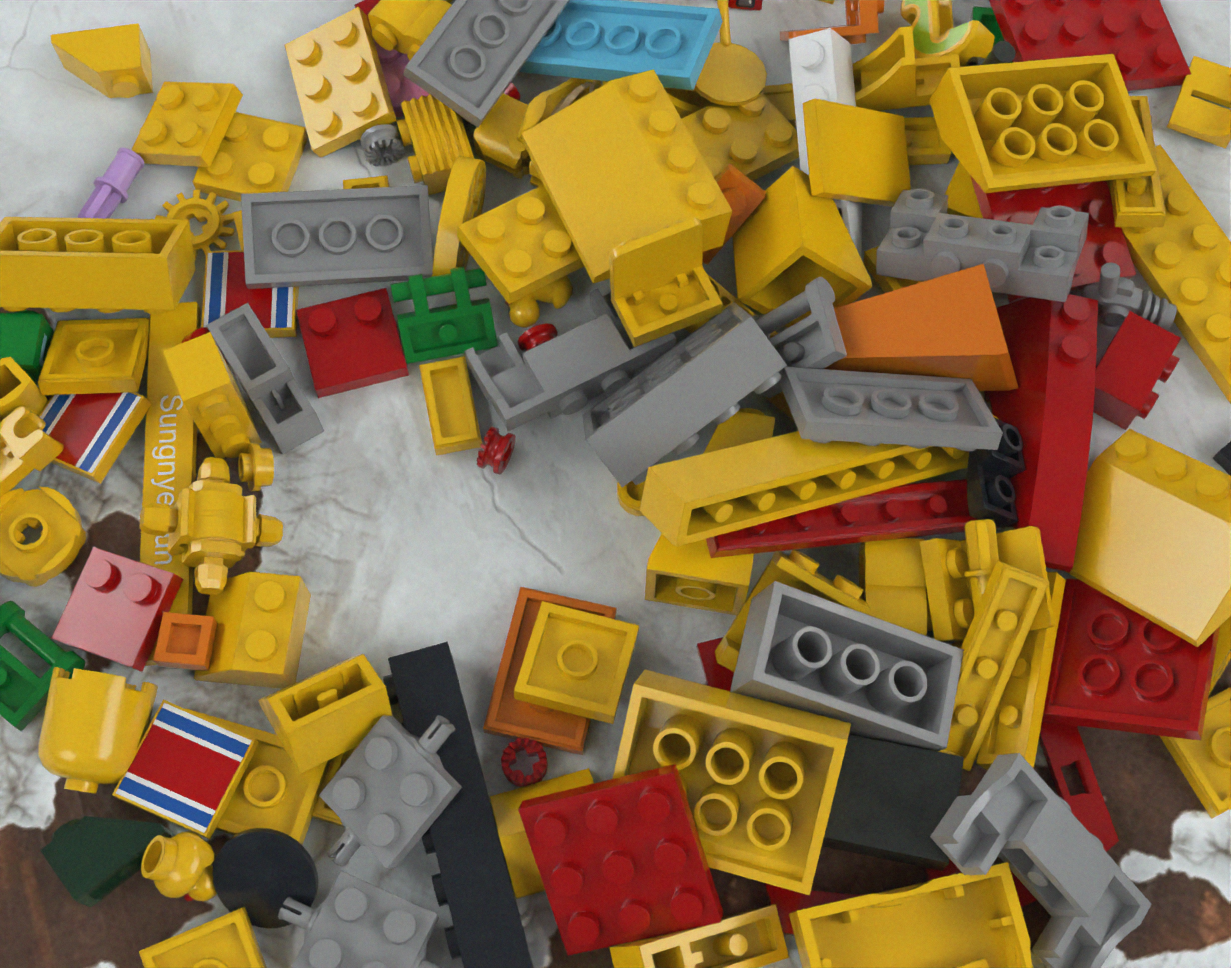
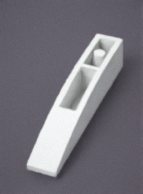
(825, 72)

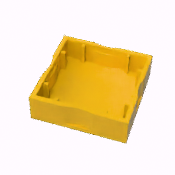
(919, 926)

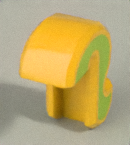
(935, 32)

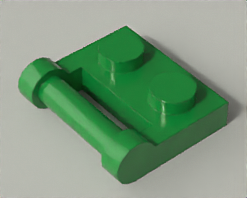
(21, 690)

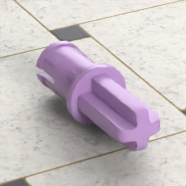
(113, 186)

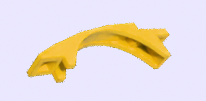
(882, 80)

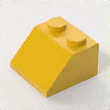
(258, 630)

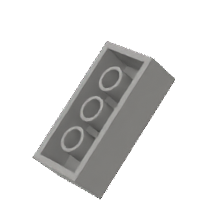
(848, 668)

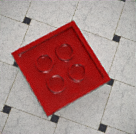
(1103, 240)
(1125, 670)
(621, 860)

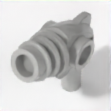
(1119, 296)

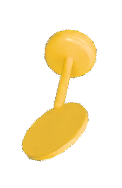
(731, 71)

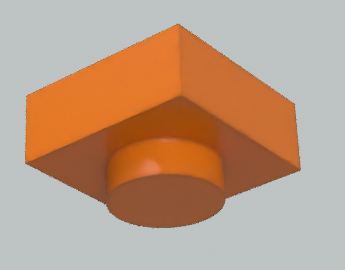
(185, 641)

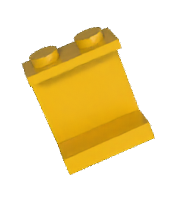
(797, 572)

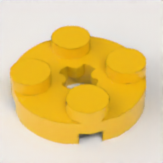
(59, 539)

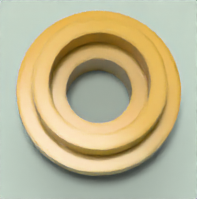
(256, 467)

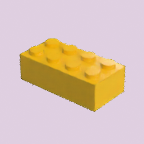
(94, 263)

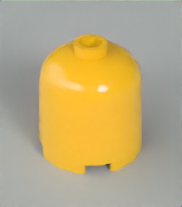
(93, 727)

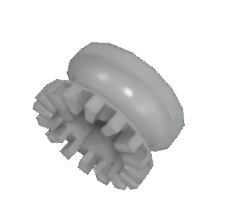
(382, 144)

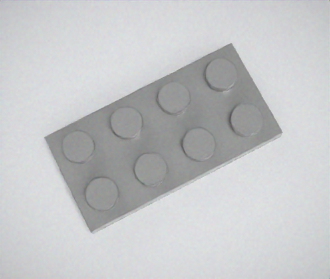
(480, 51)
(336, 236)
(889, 409)

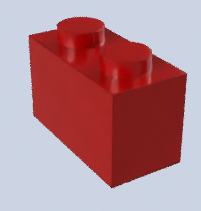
(1131, 368)

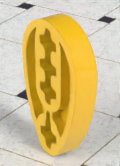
(461, 203)

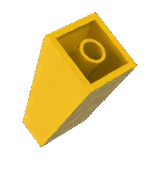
(687, 572)

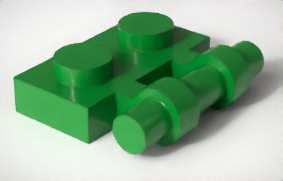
(447, 328)

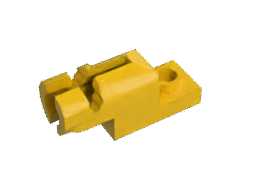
(498, 142)

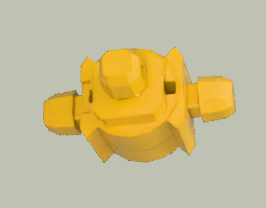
(211, 525)

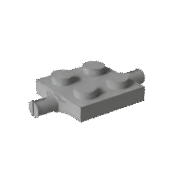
(390, 791)
(361, 928)

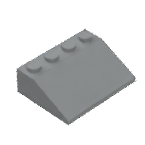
(682, 394)

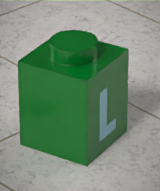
(26, 339)

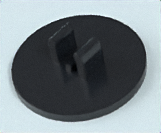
(261, 871)

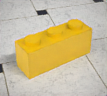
(212, 396)

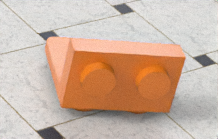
(860, 20)

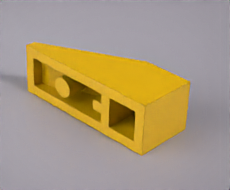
(739, 941)

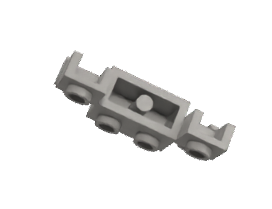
(1016, 256)
(564, 370)
(1053, 857)

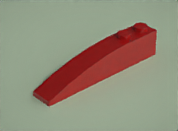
(1053, 409)

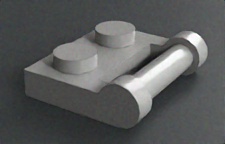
(810, 342)

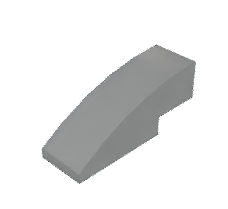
(265, 378)

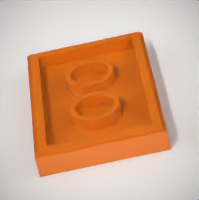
(521, 719)

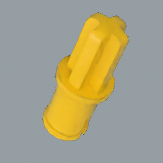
(982, 555)

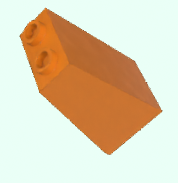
(930, 330)

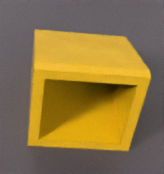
(793, 242)

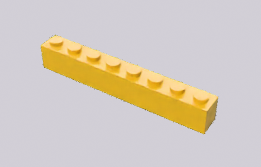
(776, 480)

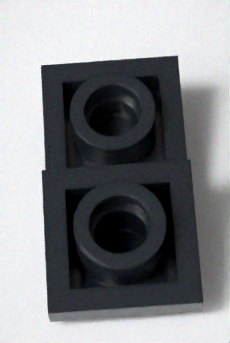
(989, 478)

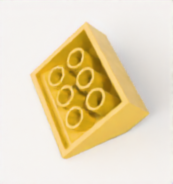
(1041, 123)
(624, 169)
(1158, 535)
(750, 771)

